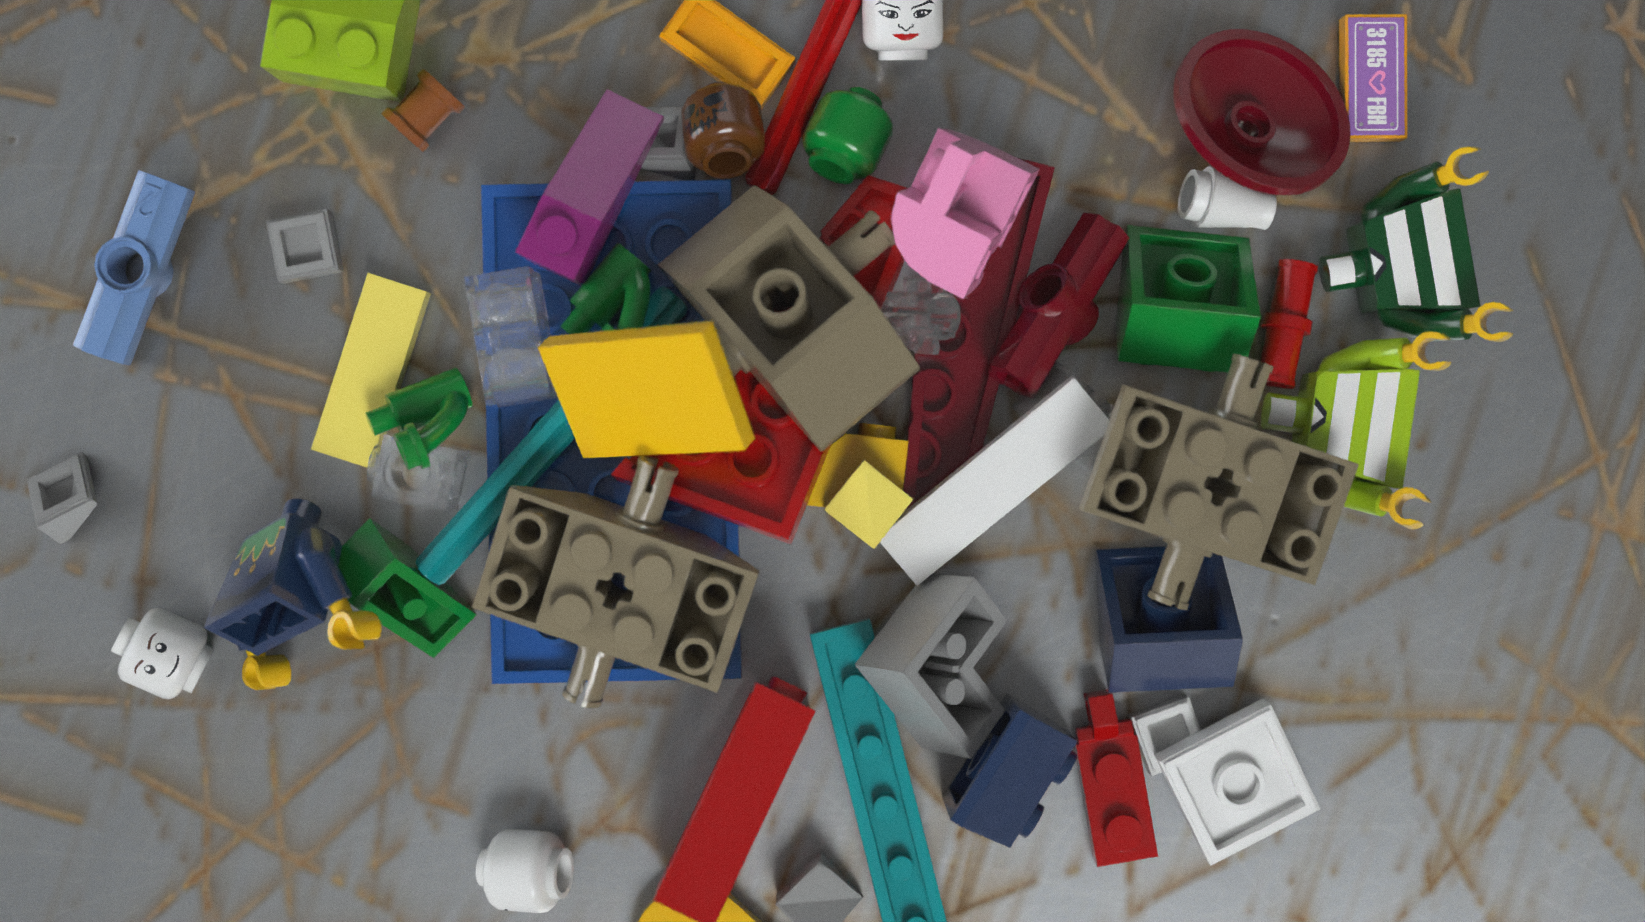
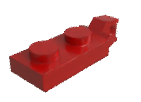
(1113, 785)

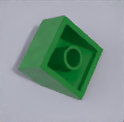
(1185, 299)

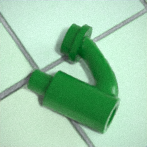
(614, 283)
(434, 404)

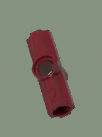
(1058, 304)

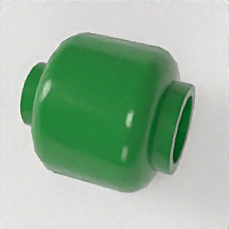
(847, 135)

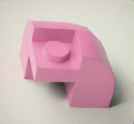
(959, 209)

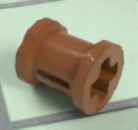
(423, 110)

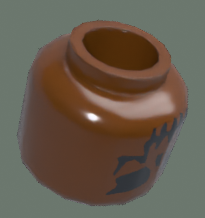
(723, 130)

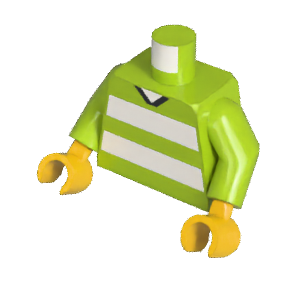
(1363, 413)

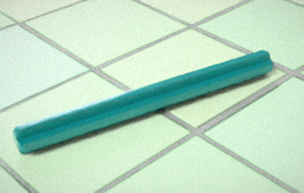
(520, 468)

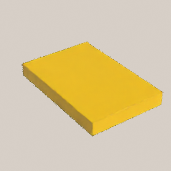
(647, 391)

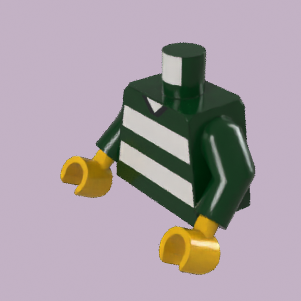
(1416, 257)

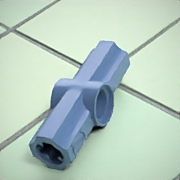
(122, 308)

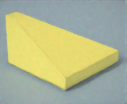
(868, 504)

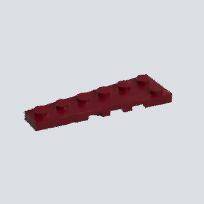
(953, 389)

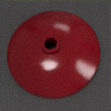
(1261, 112)

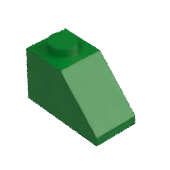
(388, 582)

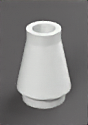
(1218, 202)

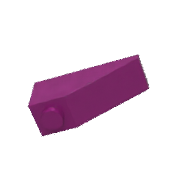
(590, 188)

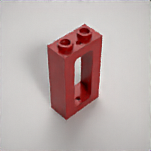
(735, 801)

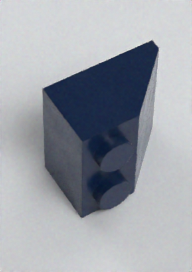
(1157, 644)
(1009, 774)

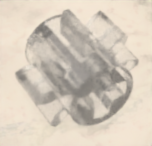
(922, 314)

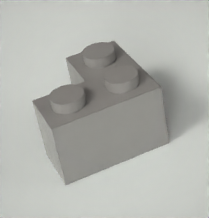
(927, 664)

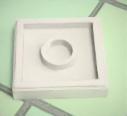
(1237, 781)

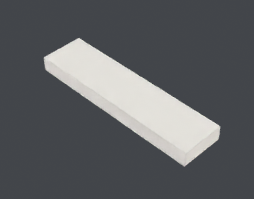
(995, 480)

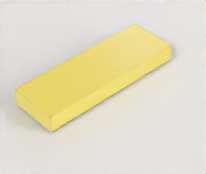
(370, 366)

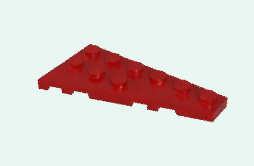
(776, 474)

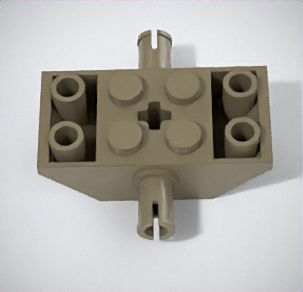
(828, 353)
(1265, 496)
(556, 568)

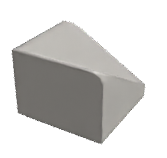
(818, 893)

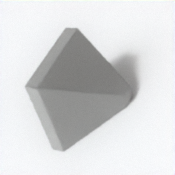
(668, 149)
(63, 497)

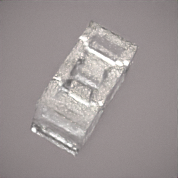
(507, 329)

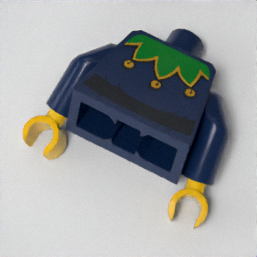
(283, 587)

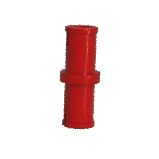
(1287, 321)

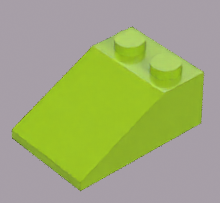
(342, 45)

